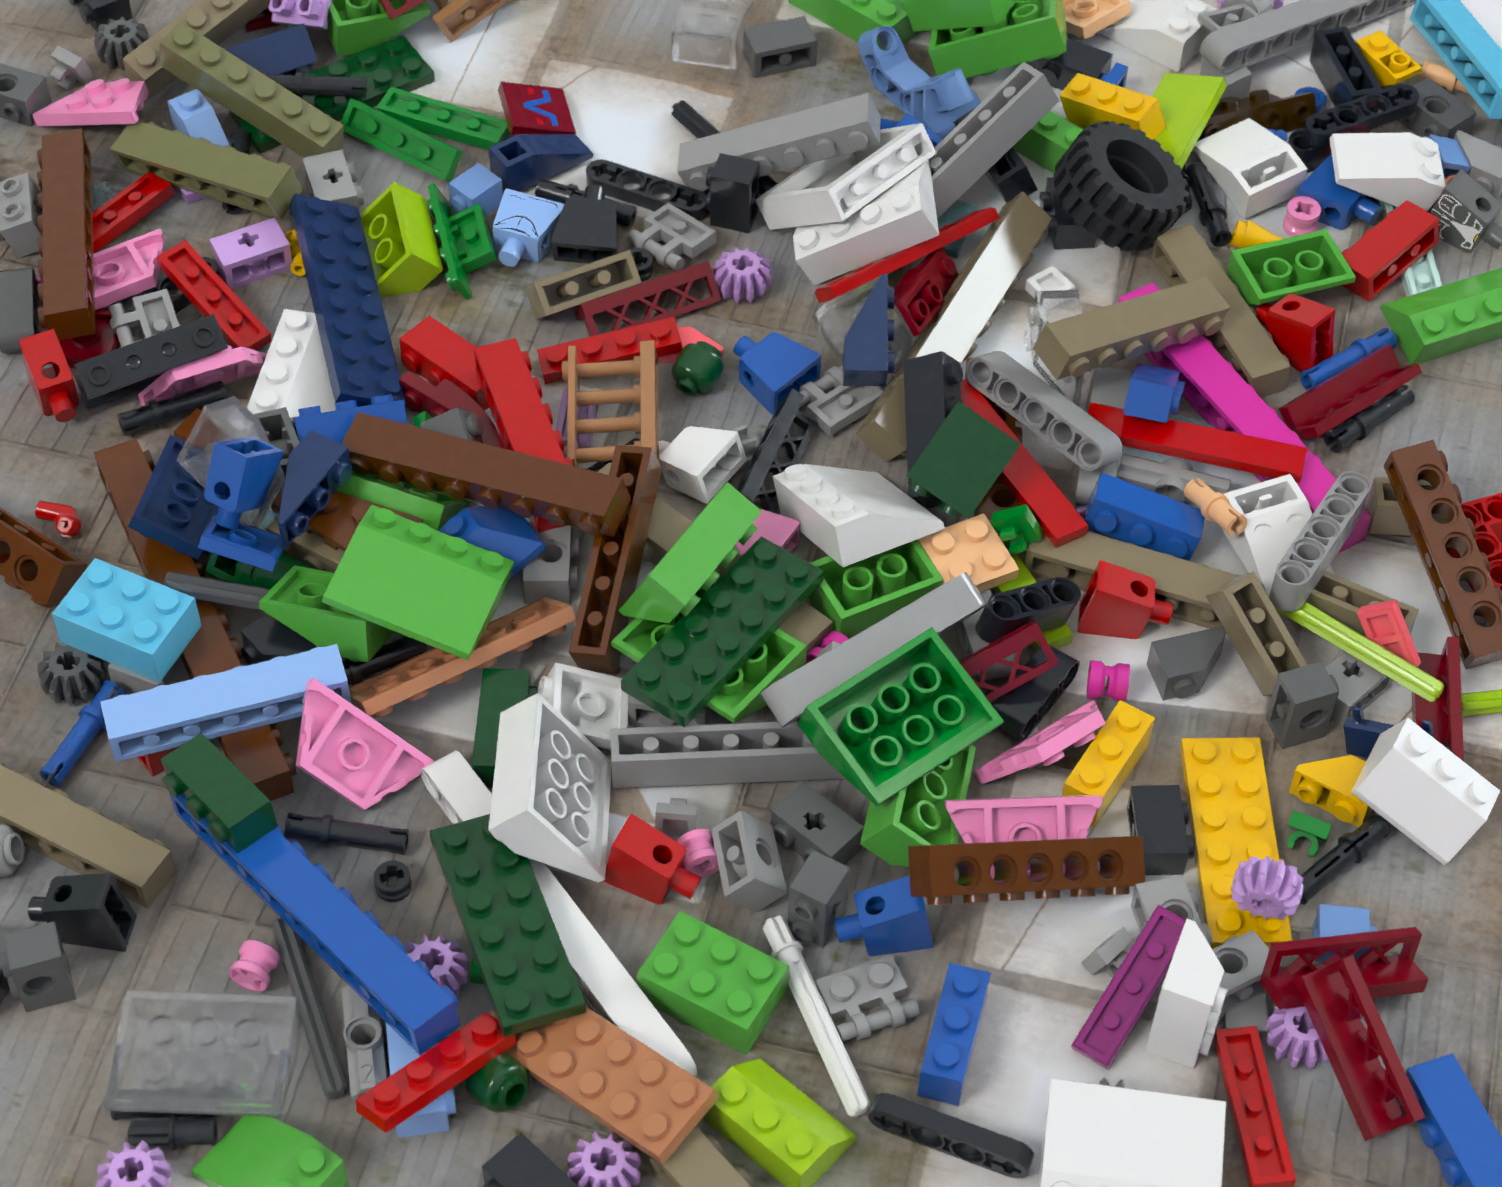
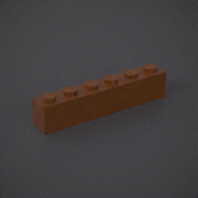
(615, 564)

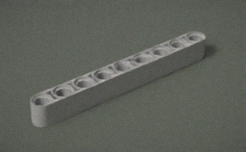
(1288, 29)

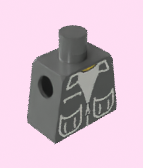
(1467, 214)

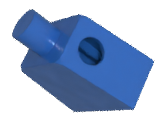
(1337, 202)
(775, 367)
(240, 477)
(887, 920)

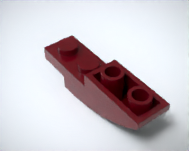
(922, 290)
(446, 396)

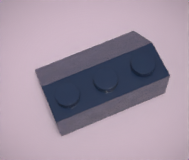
(278, 52)

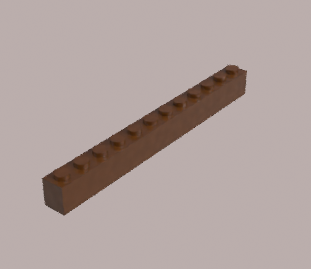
(253, 751)

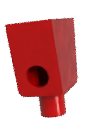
(1300, 329)
(54, 385)
(1120, 603)
(648, 863)

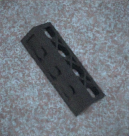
(774, 437)

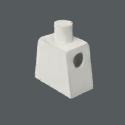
(701, 461)

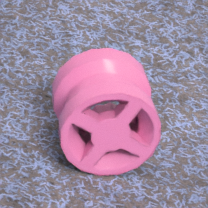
(1301, 216)
(700, 853)
(254, 965)

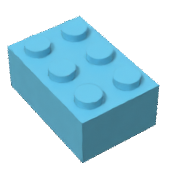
(127, 620)

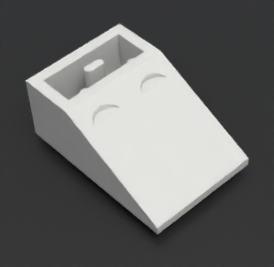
(1252, 166)
(1275, 517)

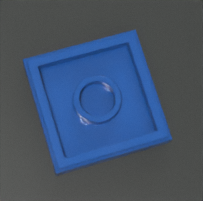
(243, 544)

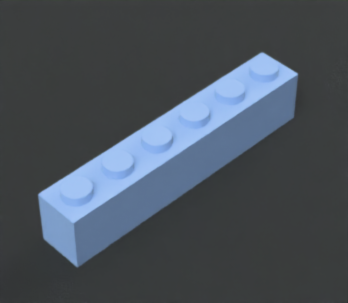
(219, 702)

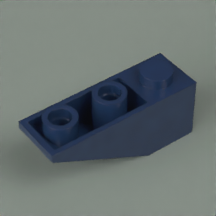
(528, 157)
(866, 343)
(311, 477)

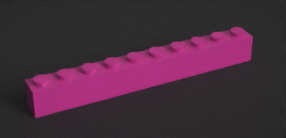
(1234, 406)

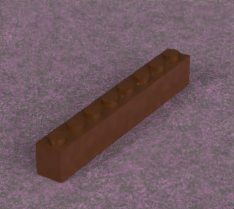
(67, 235)
(487, 474)

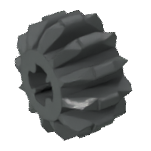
(118, 40)
(70, 674)

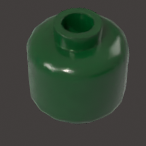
(697, 368)
(499, 1084)

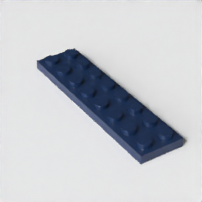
(346, 301)

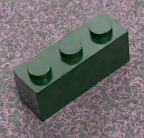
(498, 692)
(218, 793)

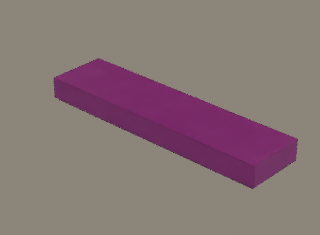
(1130, 989)

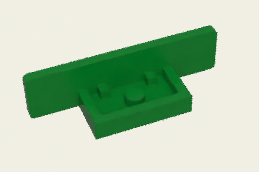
(464, 240)

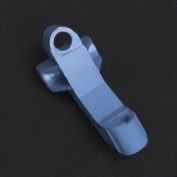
(930, 100)

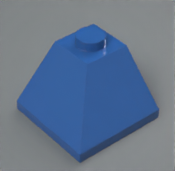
(497, 531)

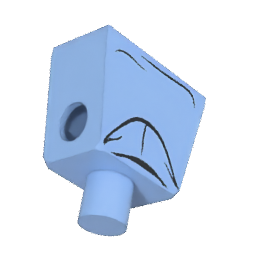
(524, 227)

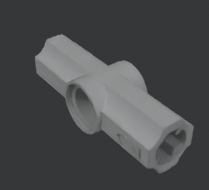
(1166, 477)
(367, 1061)

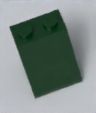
(962, 461)

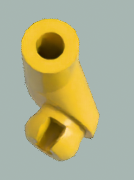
(297, 265)

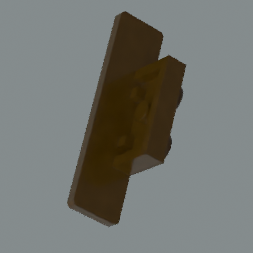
(1263, 108)

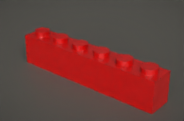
(517, 405)

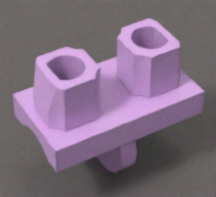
(296, 12)

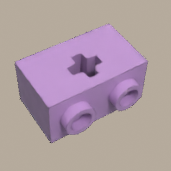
(251, 253)

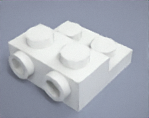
(587, 700)

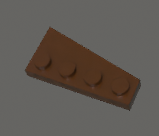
(339, 518)

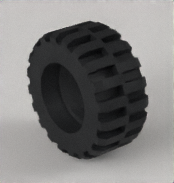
(1120, 186)

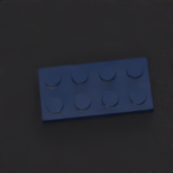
(173, 504)

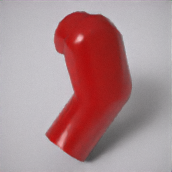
(64, 516)

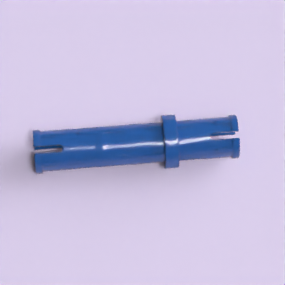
(1341, 360)
(80, 736)

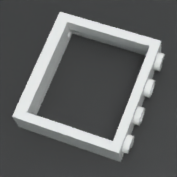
(815, 189)

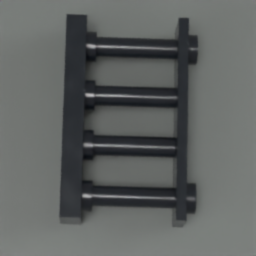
(141, 363)

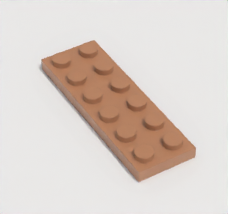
(415, 676)
(616, 1080)

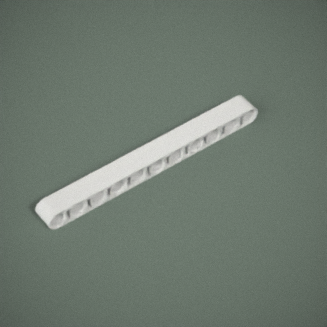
(599, 973)

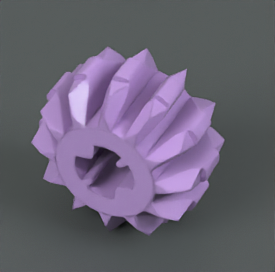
(742, 274)
(1267, 888)
(443, 960)
(1295, 1037)
(592, 1157)
(131, 1163)

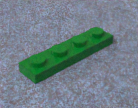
(444, 118)
(401, 140)

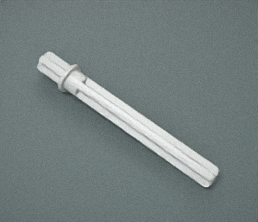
(817, 1017)

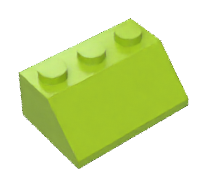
(401, 241)
(776, 1124)

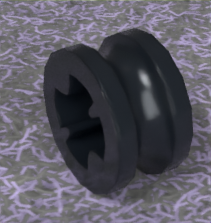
(644, 258)
(397, 892)

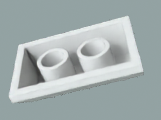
(1425, 790)
(1188, 1001)

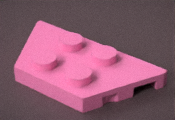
(97, 105)
(126, 268)
(222, 366)
(1046, 744)
(352, 749)
(1023, 819)

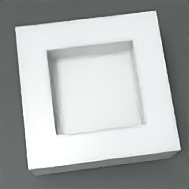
(1048, 280)

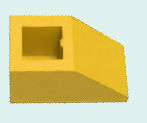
(1387, 59)
(1329, 787)

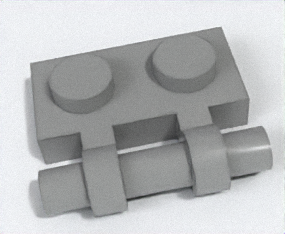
(679, 232)
(152, 312)
(839, 406)
(864, 988)

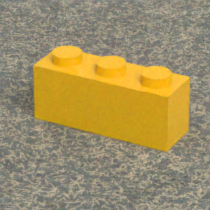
(1094, 101)
(1111, 756)

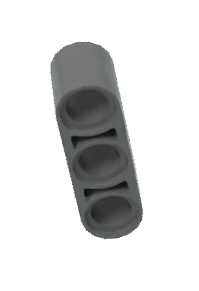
(17, 307)

